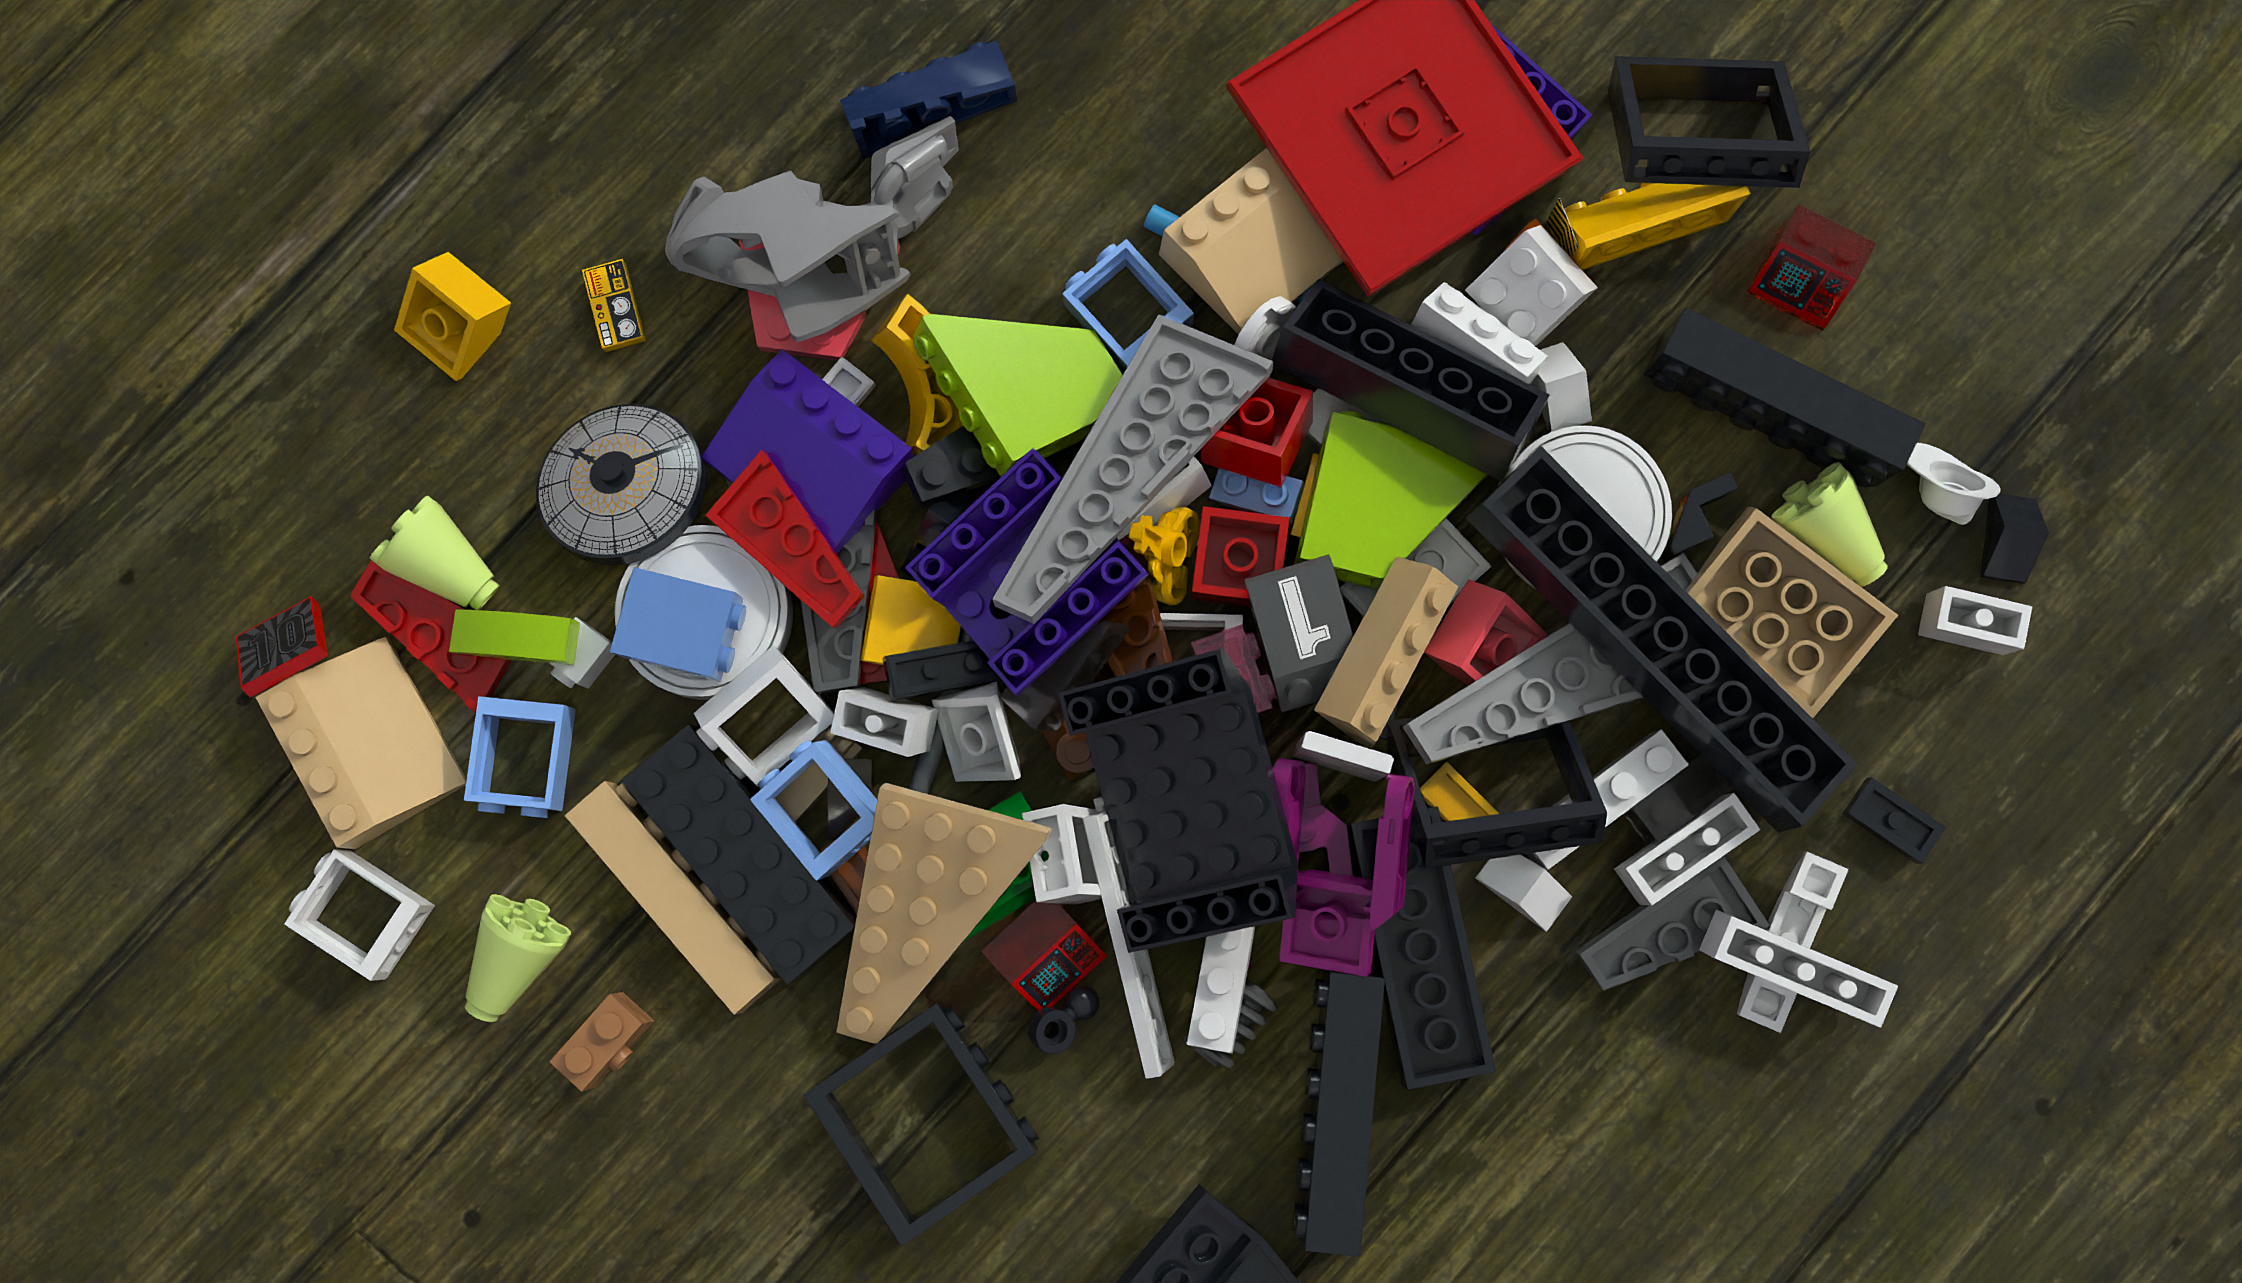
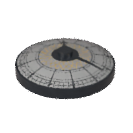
(621, 484)

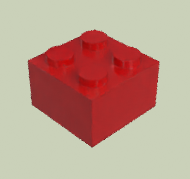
(1263, 433)
(1234, 549)

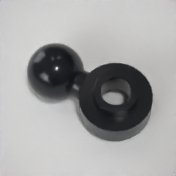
(1080, 1004)

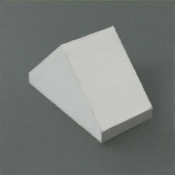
(1568, 389)
(1525, 888)

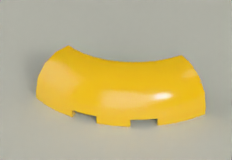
(931, 411)

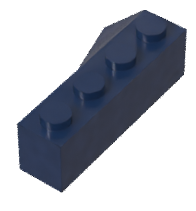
(944, 88)

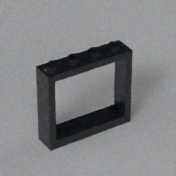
(1707, 159)
(1509, 832)
(862, 1160)

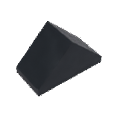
(2012, 538)

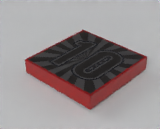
(281, 646)

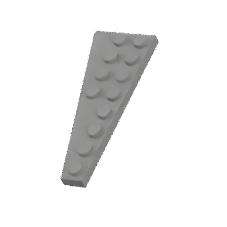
(1153, 424)
(1534, 690)

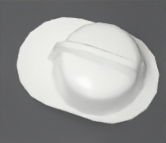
(1950, 485)

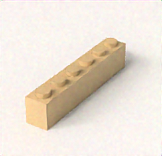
(673, 895)

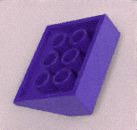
(820, 442)

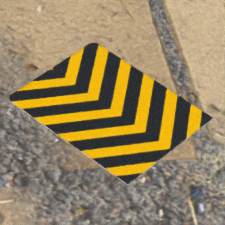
(1561, 229)

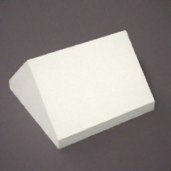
(978, 735)

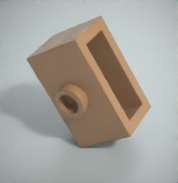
(602, 1042)

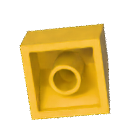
(450, 314)

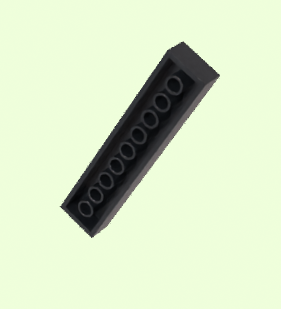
(1662, 642)

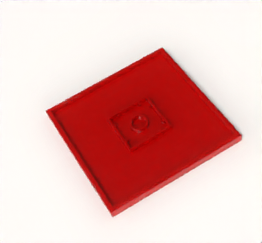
(1403, 129)

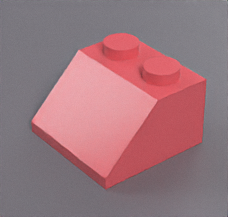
(1481, 633)

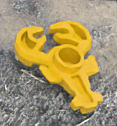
(1166, 549)

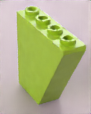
(1019, 382)
(1377, 497)

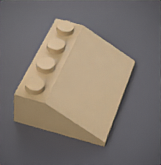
(1249, 243)
(1789, 608)
(362, 742)

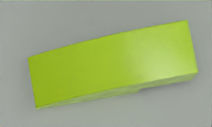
(515, 636)

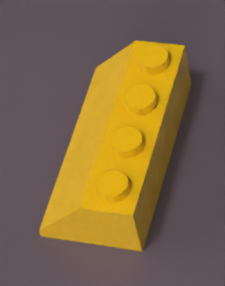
(1647, 217)

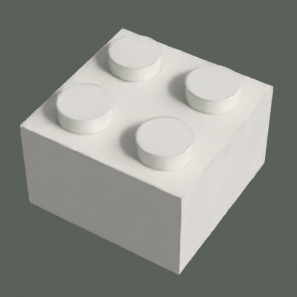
(1532, 286)

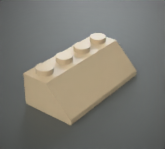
(1386, 649)

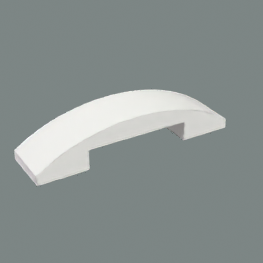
(1796, 917)

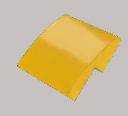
(904, 620)

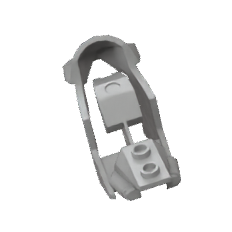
(805, 232)

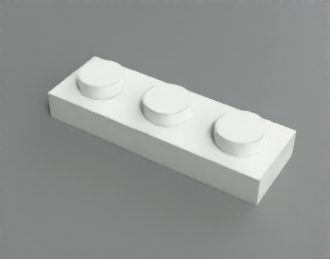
(1220, 990)

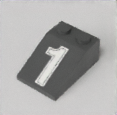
(1300, 628)

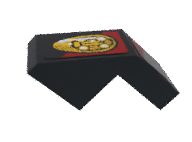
(1689, 523)

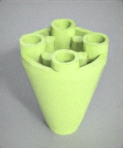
(1834, 524)
(436, 557)
(510, 954)

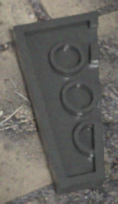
(837, 652)
(1669, 928)

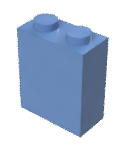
(678, 624)

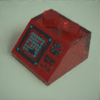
(1811, 267)
(1044, 953)

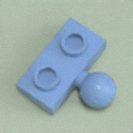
(1256, 496)

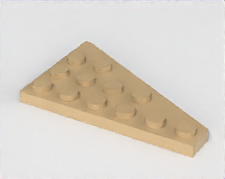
(923, 891)

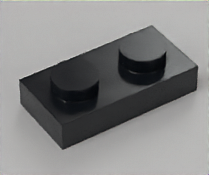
(1894, 820)

